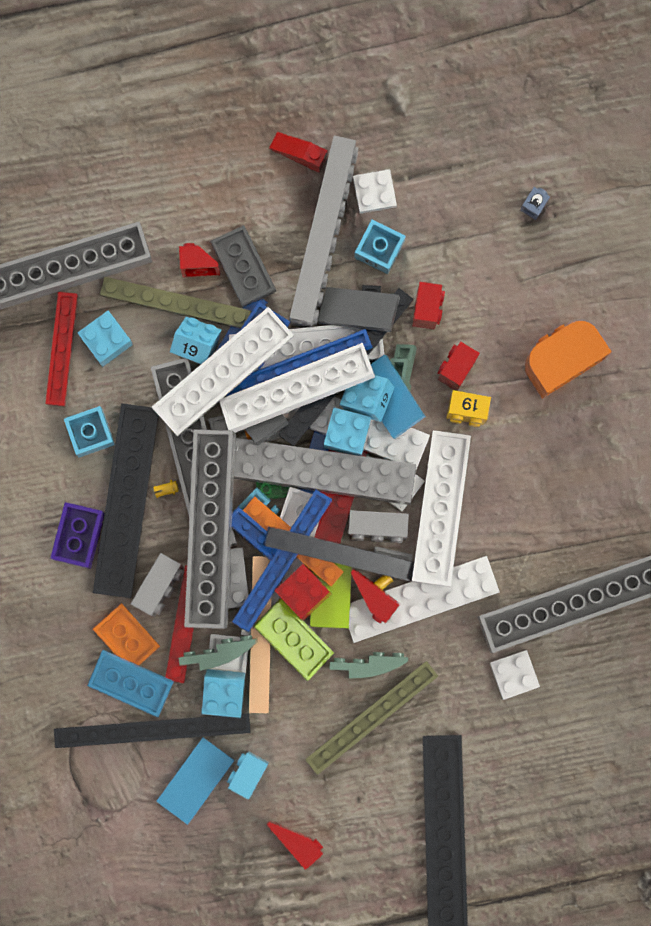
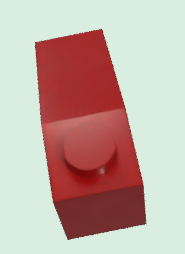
(300, 151)
(376, 599)
(299, 845)

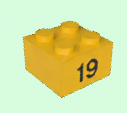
(468, 408)

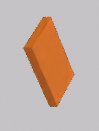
(126, 636)

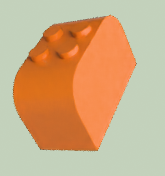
(565, 356)

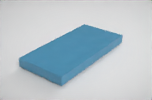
(402, 408)
(130, 683)
(195, 780)

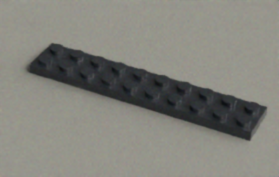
(126, 501)
(444, 830)

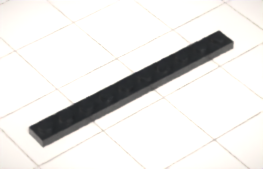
(310, 412)
(151, 730)

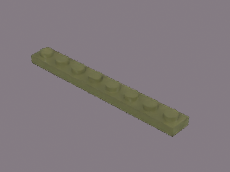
(174, 302)
(371, 717)

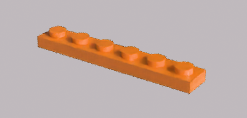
(265, 517)

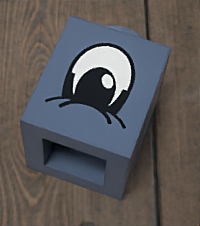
(535, 202)

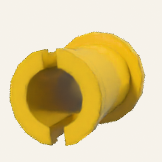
(167, 488)
(383, 581)

